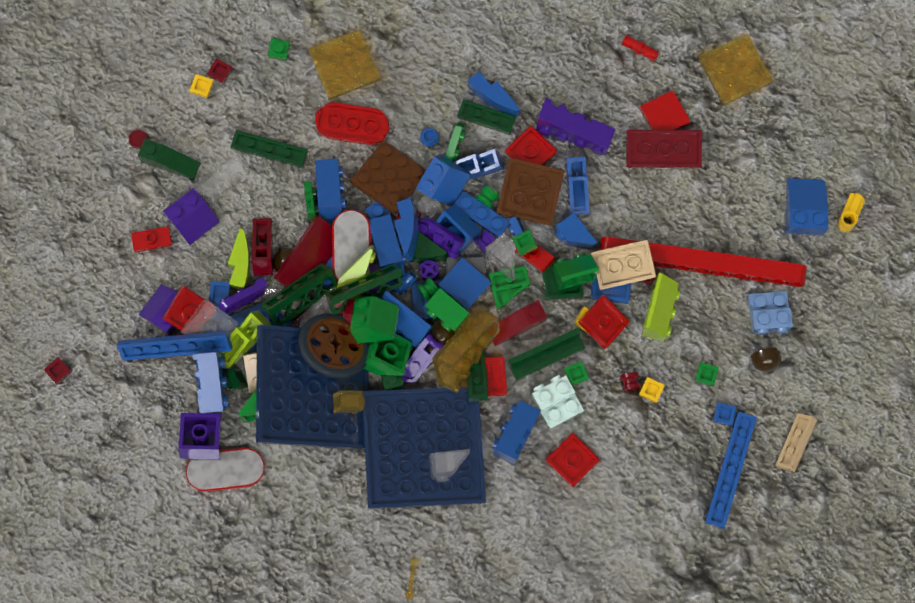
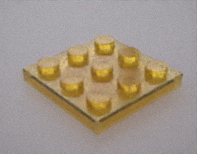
(344, 64)
(735, 69)

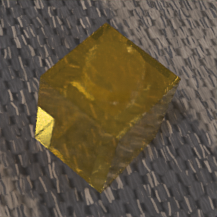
(348, 401)

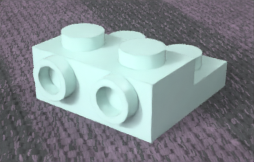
(557, 401)

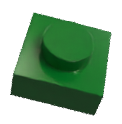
(278, 49)
(525, 242)
(576, 373)
(706, 374)

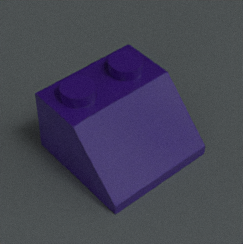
(191, 216)
(157, 307)

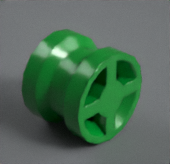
(487, 196)
(427, 289)

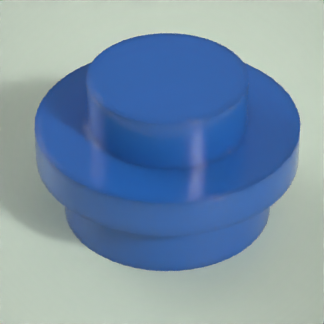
(429, 137)

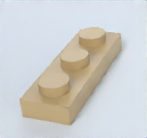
(796, 442)

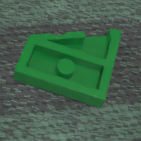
(457, 137)
(310, 194)
(505, 289)

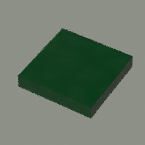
(551, 288)

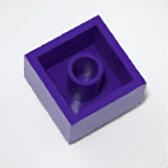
(200, 436)

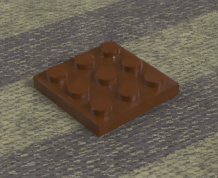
(388, 177)
(530, 192)

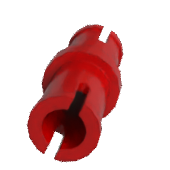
(640, 48)

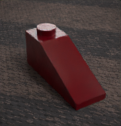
(262, 247)
(520, 322)

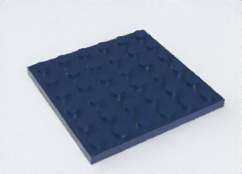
(296, 400)
(401, 435)

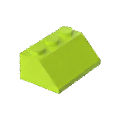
(661, 308)

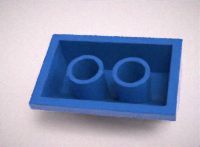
(409, 324)

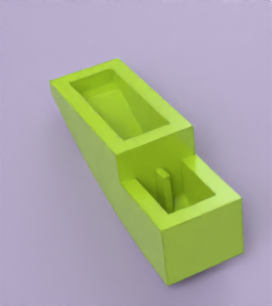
(240, 262)
(244, 337)

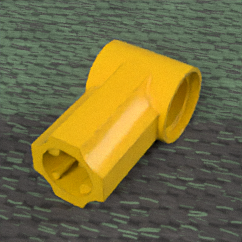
(851, 212)

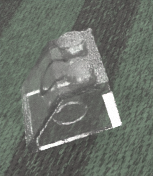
(209, 319)

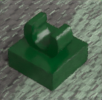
(236, 379)

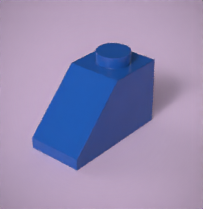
(574, 233)

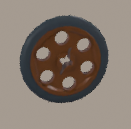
(313, 354)

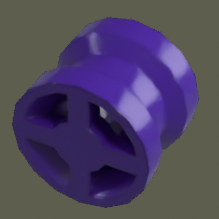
(484, 240)
(429, 267)

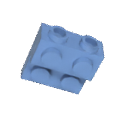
(770, 312)

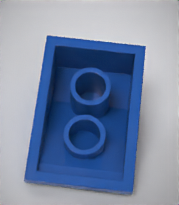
(806, 207)

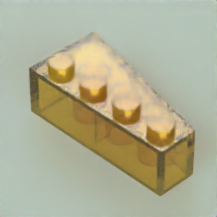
(465, 349)

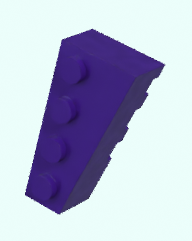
(574, 128)

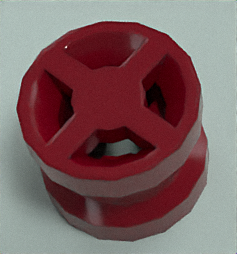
(630, 381)

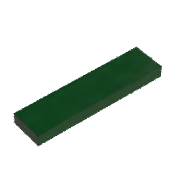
(269, 149)

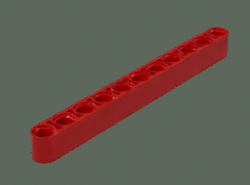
(720, 263)

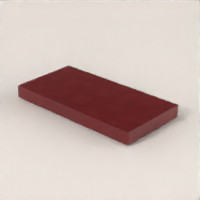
(663, 148)
(309, 252)

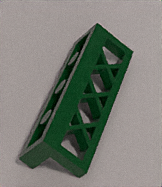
(362, 285)
(297, 289)
(546, 354)

